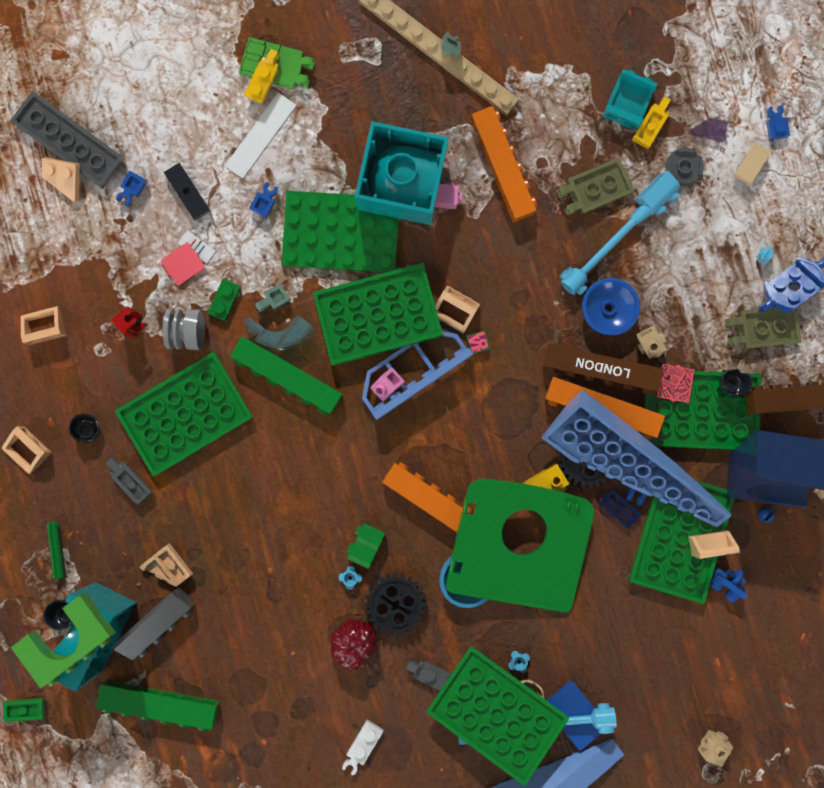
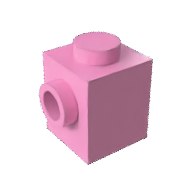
(448, 196)
(387, 384)

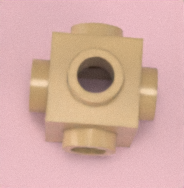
(651, 342)
(715, 747)

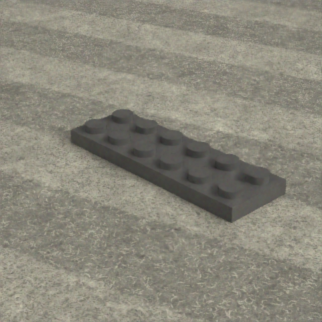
(67, 139)

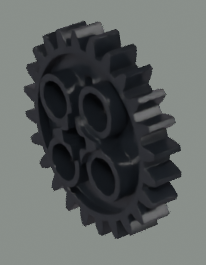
(576, 472)
(386, 619)

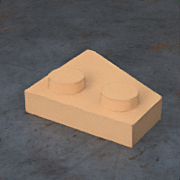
(63, 176)
(168, 566)

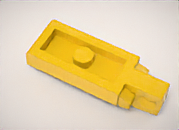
(263, 77)
(652, 123)

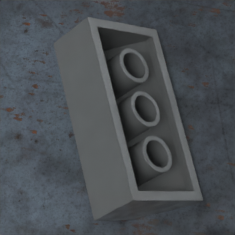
(154, 624)

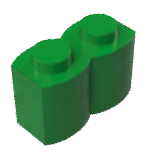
(366, 545)

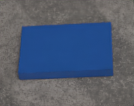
(574, 703)

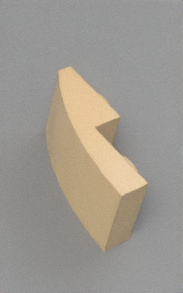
(752, 163)

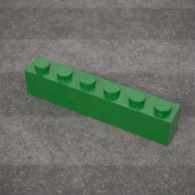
(286, 375)
(157, 705)

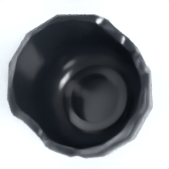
(735, 383)
(84, 428)
(55, 616)

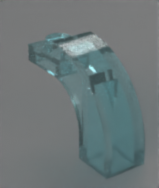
(285, 339)

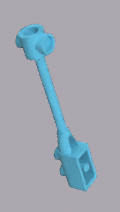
(650, 201)
(602, 718)

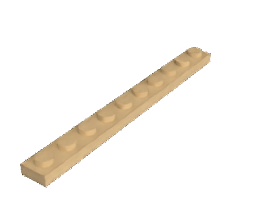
(431, 46)

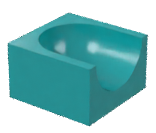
(401, 173)
(117, 611)

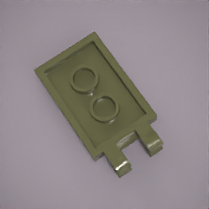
(596, 187)
(765, 329)

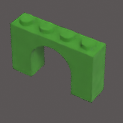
(46, 665)

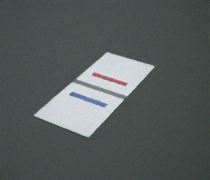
(205, 251)

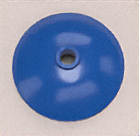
(623, 304)

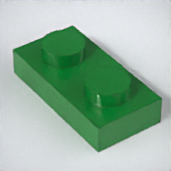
(224, 300)
(24, 709)

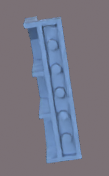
(414, 387)

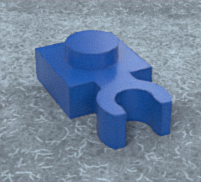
(777, 126)
(132, 186)
(263, 203)

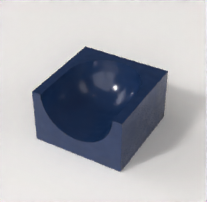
(776, 469)

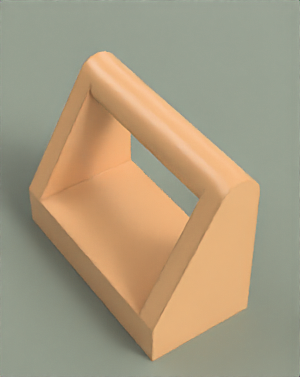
(460, 301)
(43, 335)
(32, 443)
(713, 544)

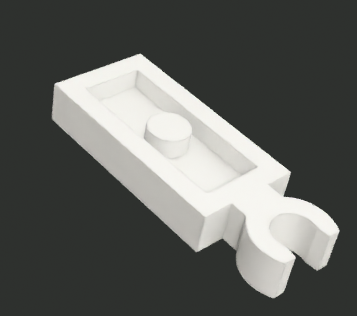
(363, 745)

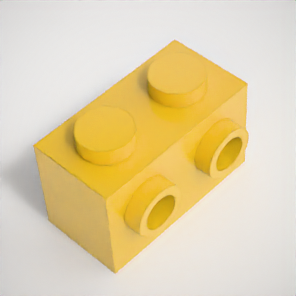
(549, 478)

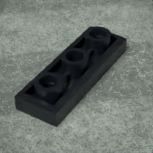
(181, 183)

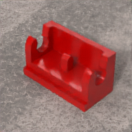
(126, 321)

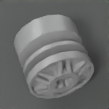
(183, 329)

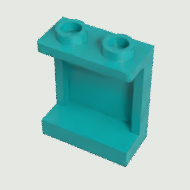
(629, 99)

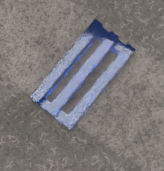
(632, 519)

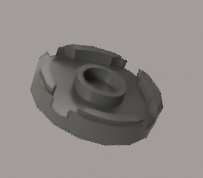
(685, 166)

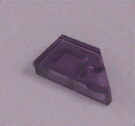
(710, 129)

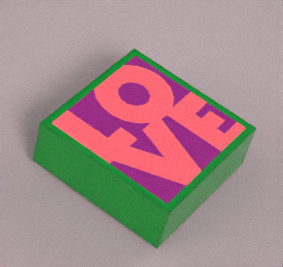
(478, 342)

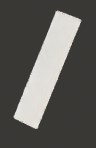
(260, 135)

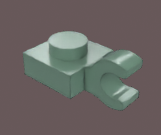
(275, 297)

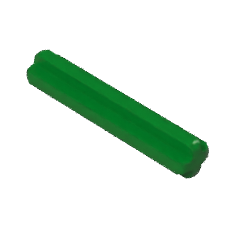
(55, 550)

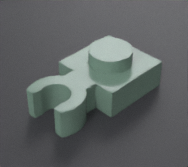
(450, 44)

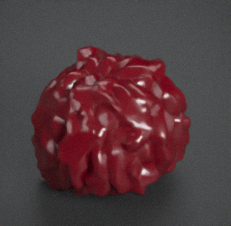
(352, 644)

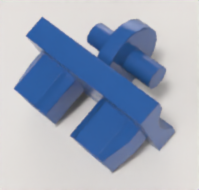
(732, 582)

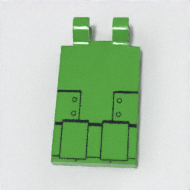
(289, 63)

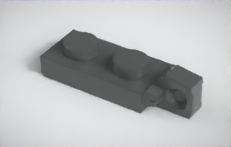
(129, 481)
(429, 673)

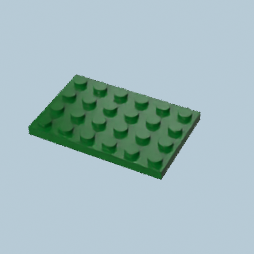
(334, 235)
(377, 314)
(184, 414)
(708, 418)
(664, 549)
(497, 715)

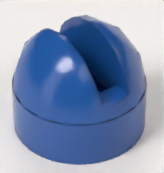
(763, 512)

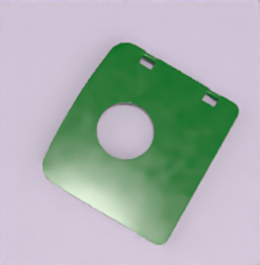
(535, 579)

